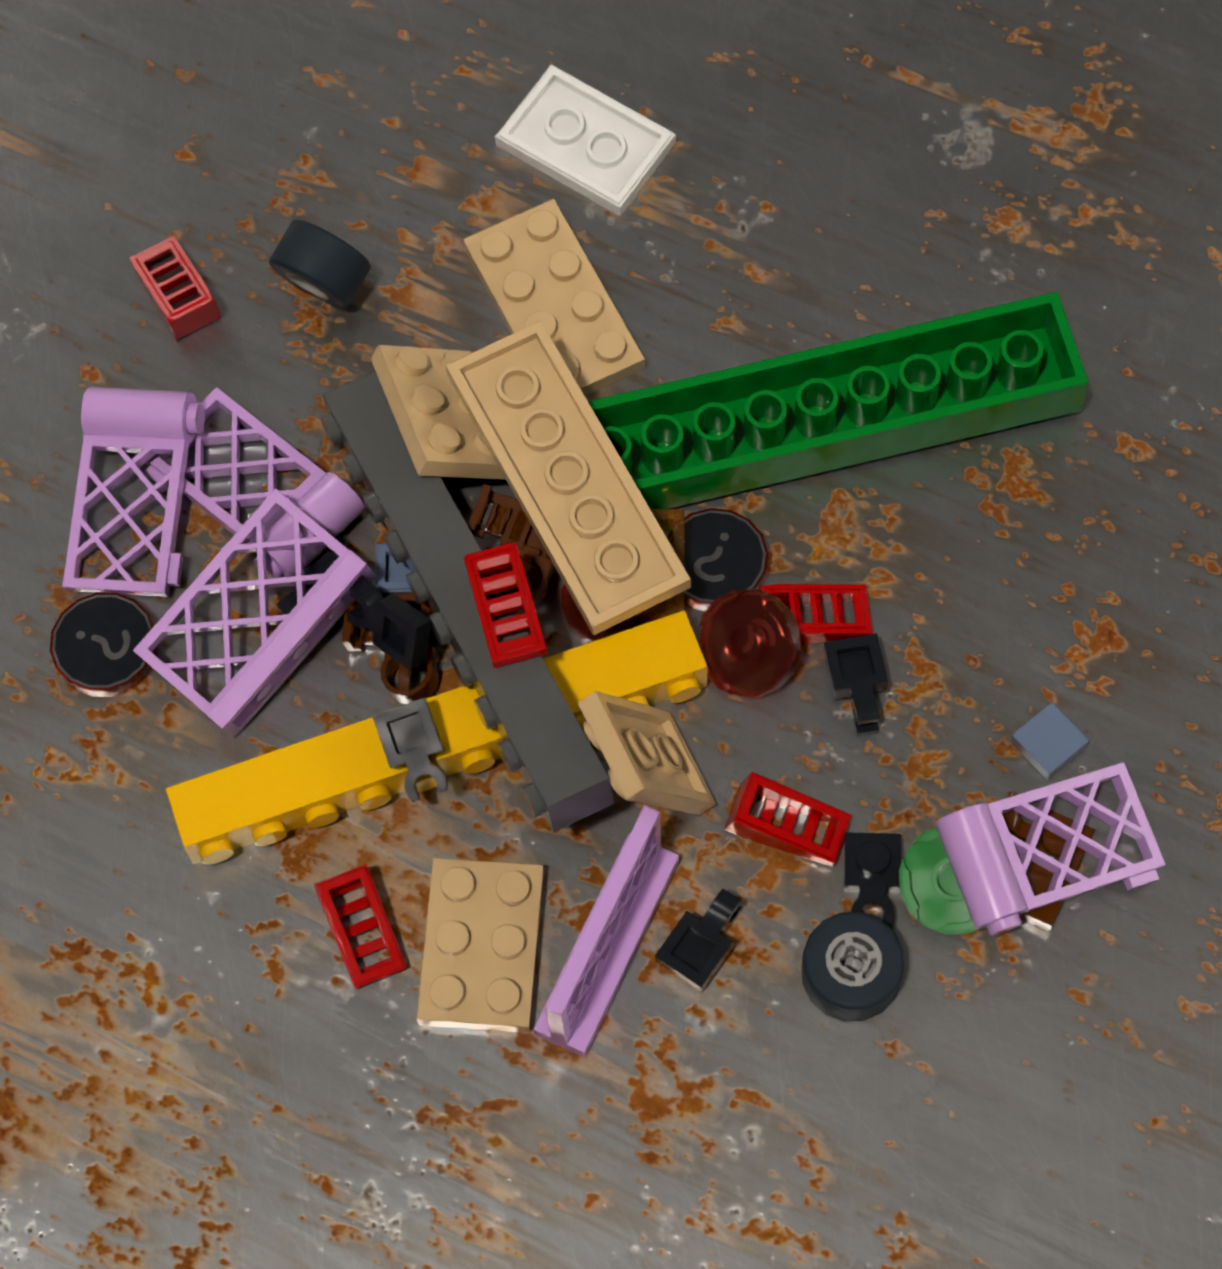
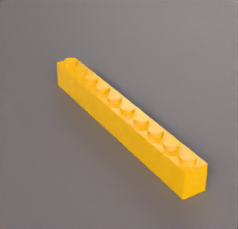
(349, 767)

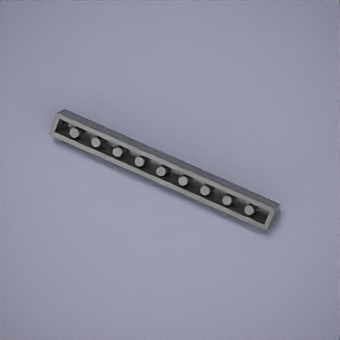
(433, 539)

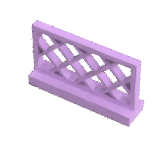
(286, 645)
(608, 938)

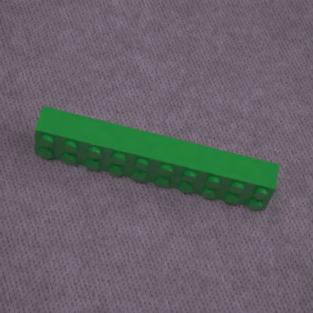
(847, 402)

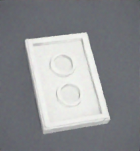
(585, 140)

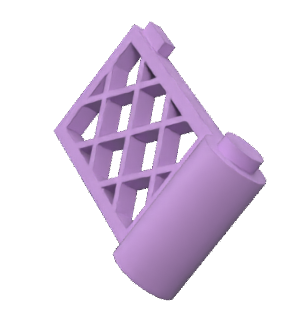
(141, 424)
(320, 495)
(995, 876)

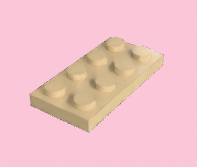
(542, 274)

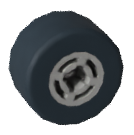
(320, 263)
(854, 987)

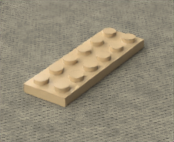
(568, 478)

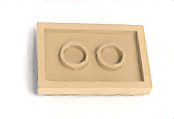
(431, 413)
(645, 754)
(481, 945)

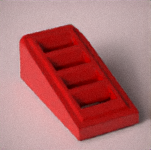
(190, 315)
(495, 572)
(816, 594)
(781, 838)
(344, 883)

